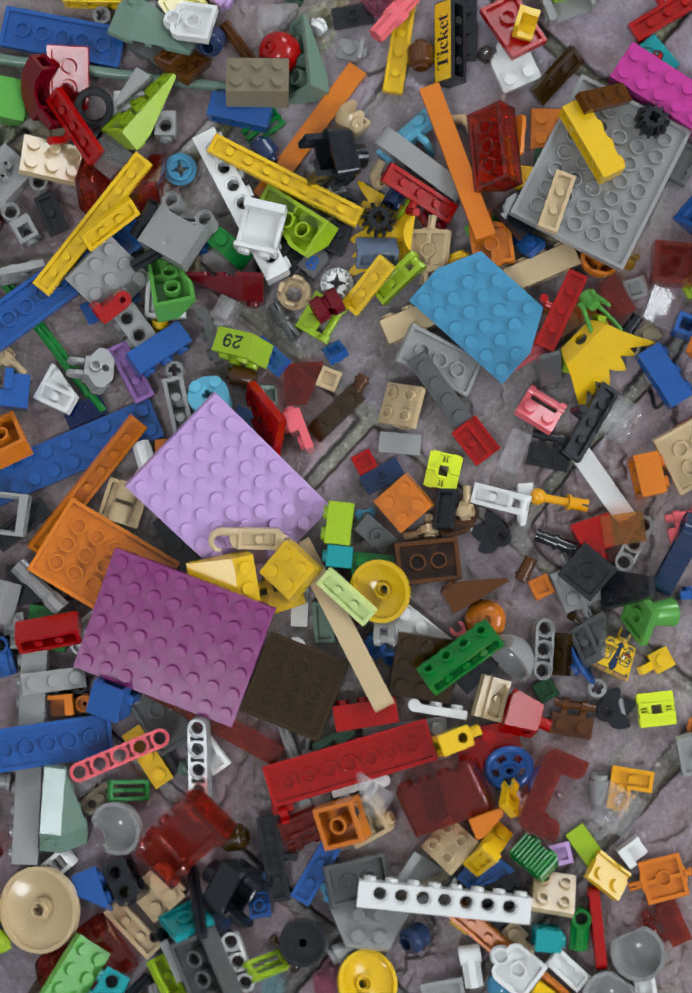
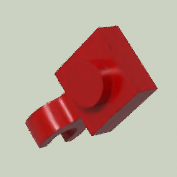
(283, 812)

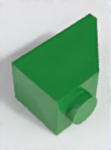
(222, 244)

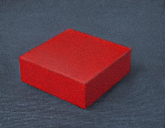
(364, 462)

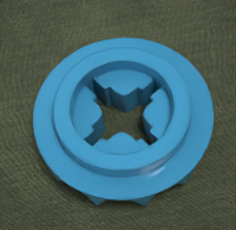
(172, 165)

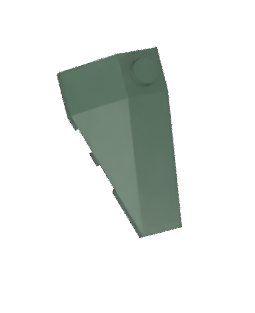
(144, 23)
(308, 78)
(61, 814)

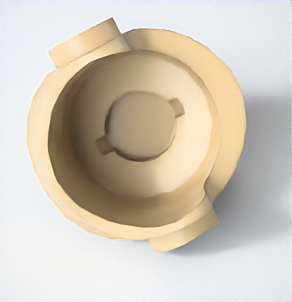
(350, 118)

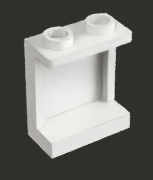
(260, 228)

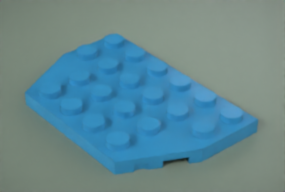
(481, 312)

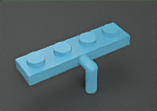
(415, 131)

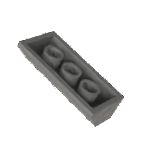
(205, 964)

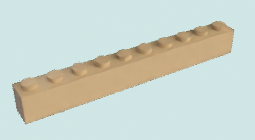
(525, 273)

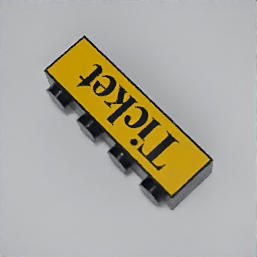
(450, 43)

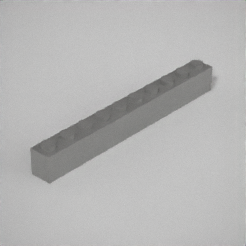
(28, 782)

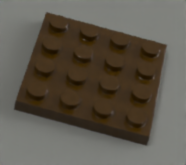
(294, 686)

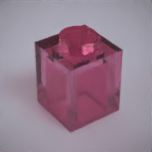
(325, 981)

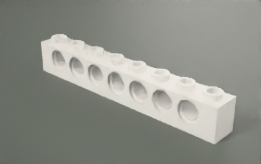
(272, 271)
(518, 914)

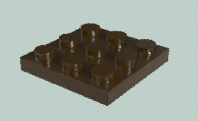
(408, 655)

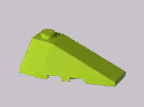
(138, 121)
(303, 228)

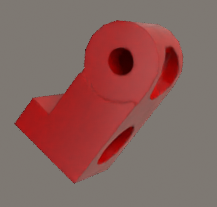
(112, 306)

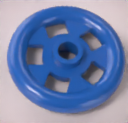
(509, 752)

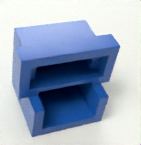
(15, 391)
(111, 700)

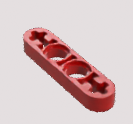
(596, 927)

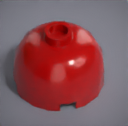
(280, 45)

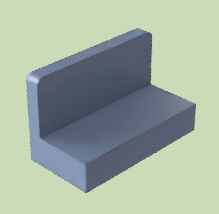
(370, 248)

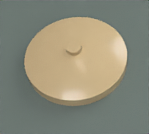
(39, 909)

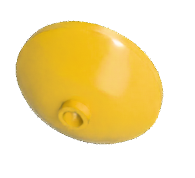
(370, 581)
(370, 968)

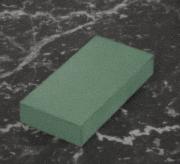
(322, 629)

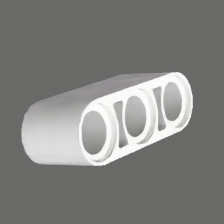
(237, 950)

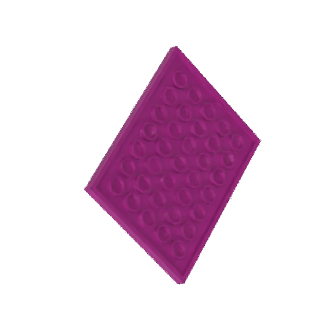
(174, 636)

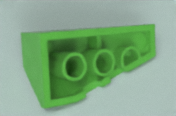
(170, 290)

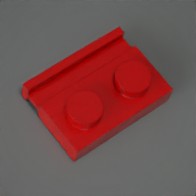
(475, 440)

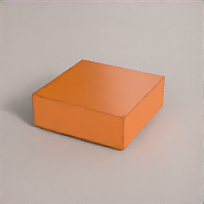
(541, 586)

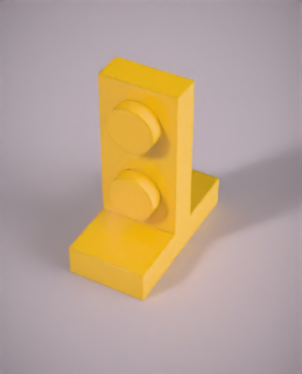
(488, 850)

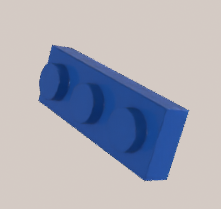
(313, 875)

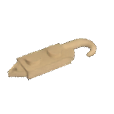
(249, 538)

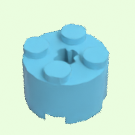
(204, 387)

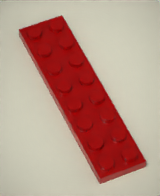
(338, 764)

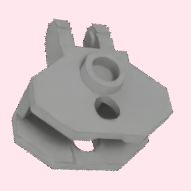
(96, 370)

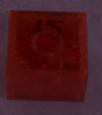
(671, 264)

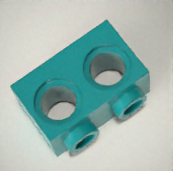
(338, 557)
(547, 938)
(101, 987)

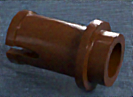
(360, 382)
(525, 569)

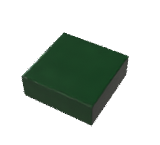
(545, 690)

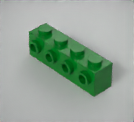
(460, 657)

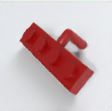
(659, 18)
(75, 127)
(418, 194)
(559, 310)

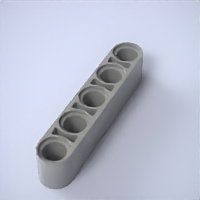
(417, 162)
(196, 756)

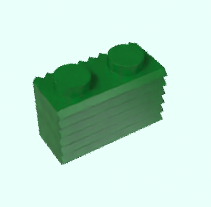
(534, 857)

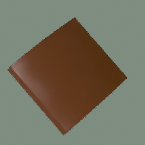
(185, 67)

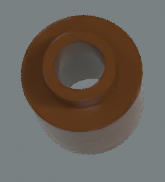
(240, 376)

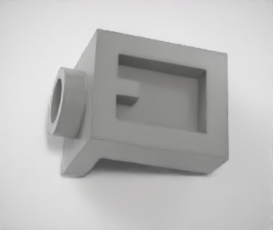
(352, 51)

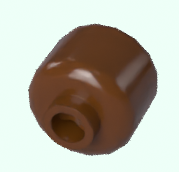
(420, 55)

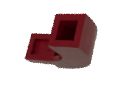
(35, 89)

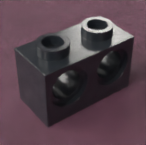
(129, 877)

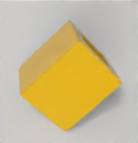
(526, 23)

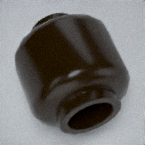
(238, 839)

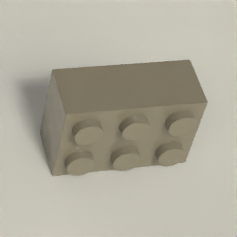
(257, 82)

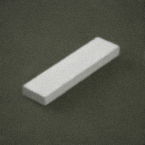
(602, 484)

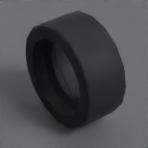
(103, 95)

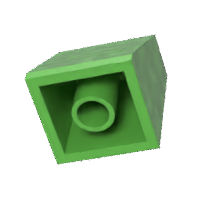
(11, 102)

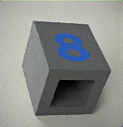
(314, 265)

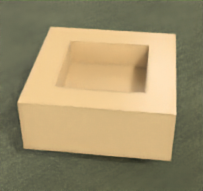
(329, 379)

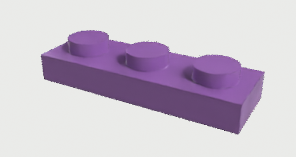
(138, 388)

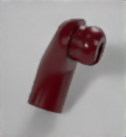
(423, 218)

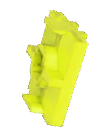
(435, 461)
(666, 717)

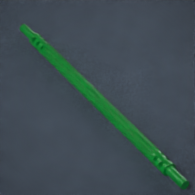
(61, 355)

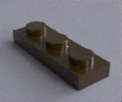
(556, 75)
(336, 413)

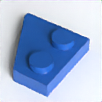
(495, 872)

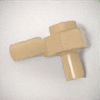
(7, 359)
(465, 509)
(424, 531)

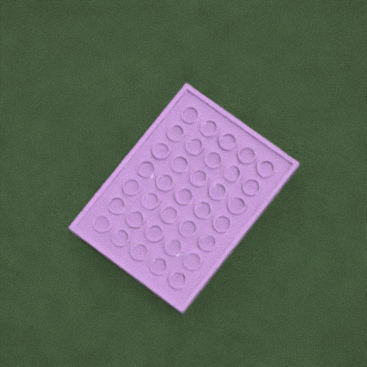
(224, 476)

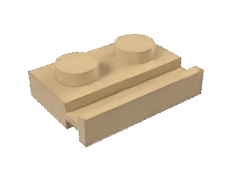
(491, 698)

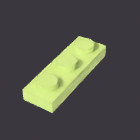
(347, 596)

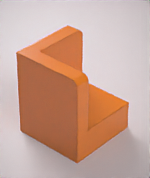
(62, 704)

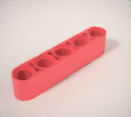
(127, 747)

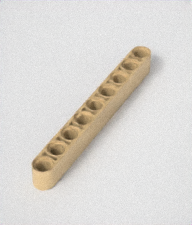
(350, 640)

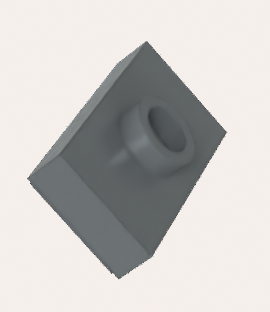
(683, 167)
(374, 533)

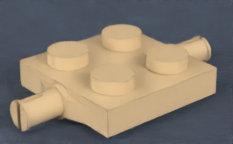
(431, 247)

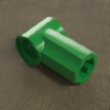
(579, 930)

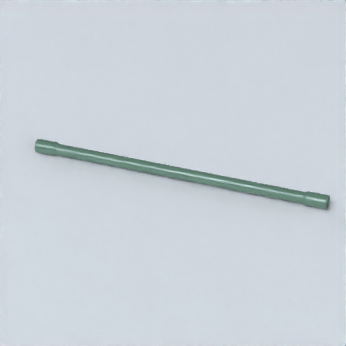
(121, 74)

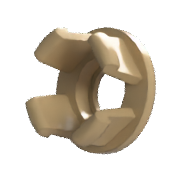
(294, 281)

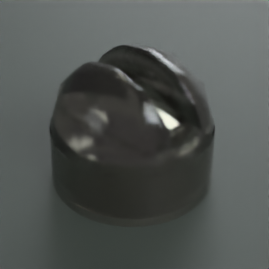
(485, 54)

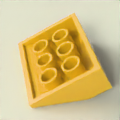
(230, 570)

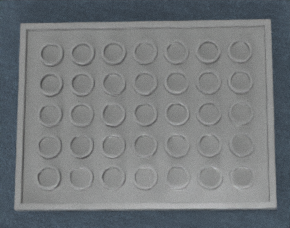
(609, 216)

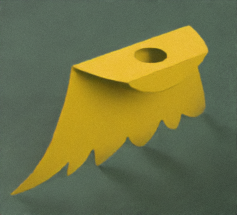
(401, 230)
(597, 355)

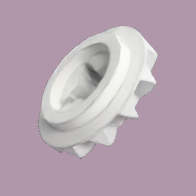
(343, 275)

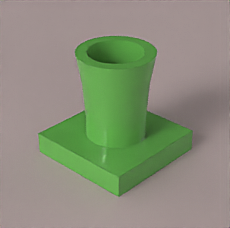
(644, 615)

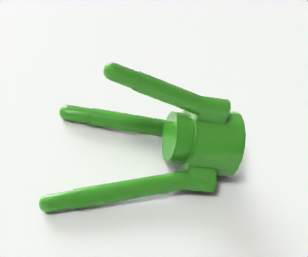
(591, 301)

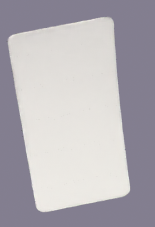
(299, 614)

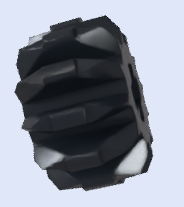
(656, 124)
(370, 219)

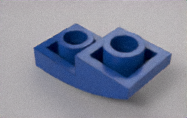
(260, 906)

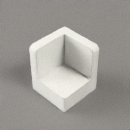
(631, 851)

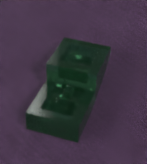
(339, 737)

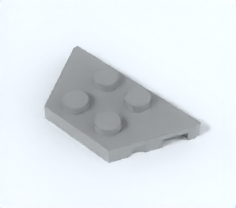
(368, 927)

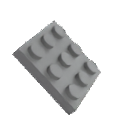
(105, 271)

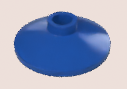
(578, 668)

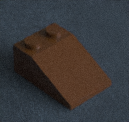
(464, 593)

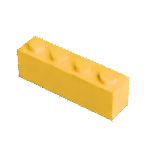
(592, 142)

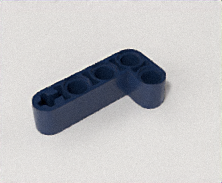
(676, 558)

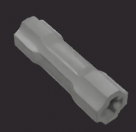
(52, 599)

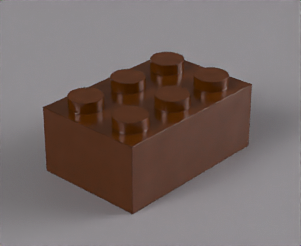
(429, 560)

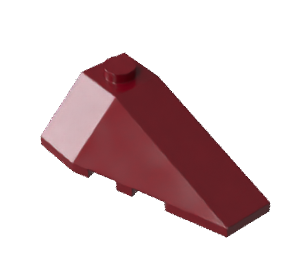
(244, 287)

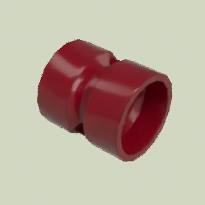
(327, 305)

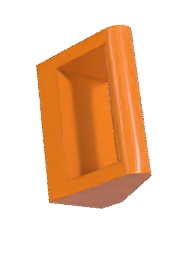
(485, 822)

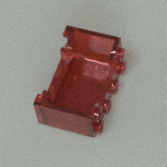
(540, 787)
(184, 836)

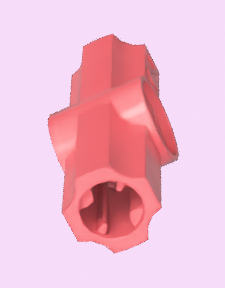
(391, 18)

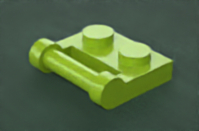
(309, 324)

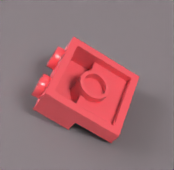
(297, 427)

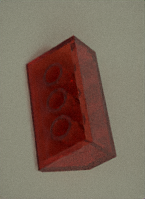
(494, 148)

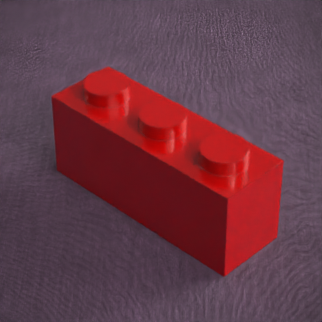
(48, 632)
(362, 715)

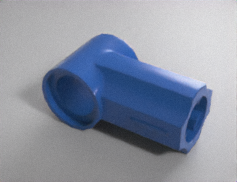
(7, 661)

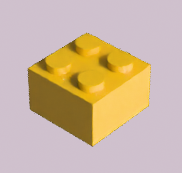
(291, 570)

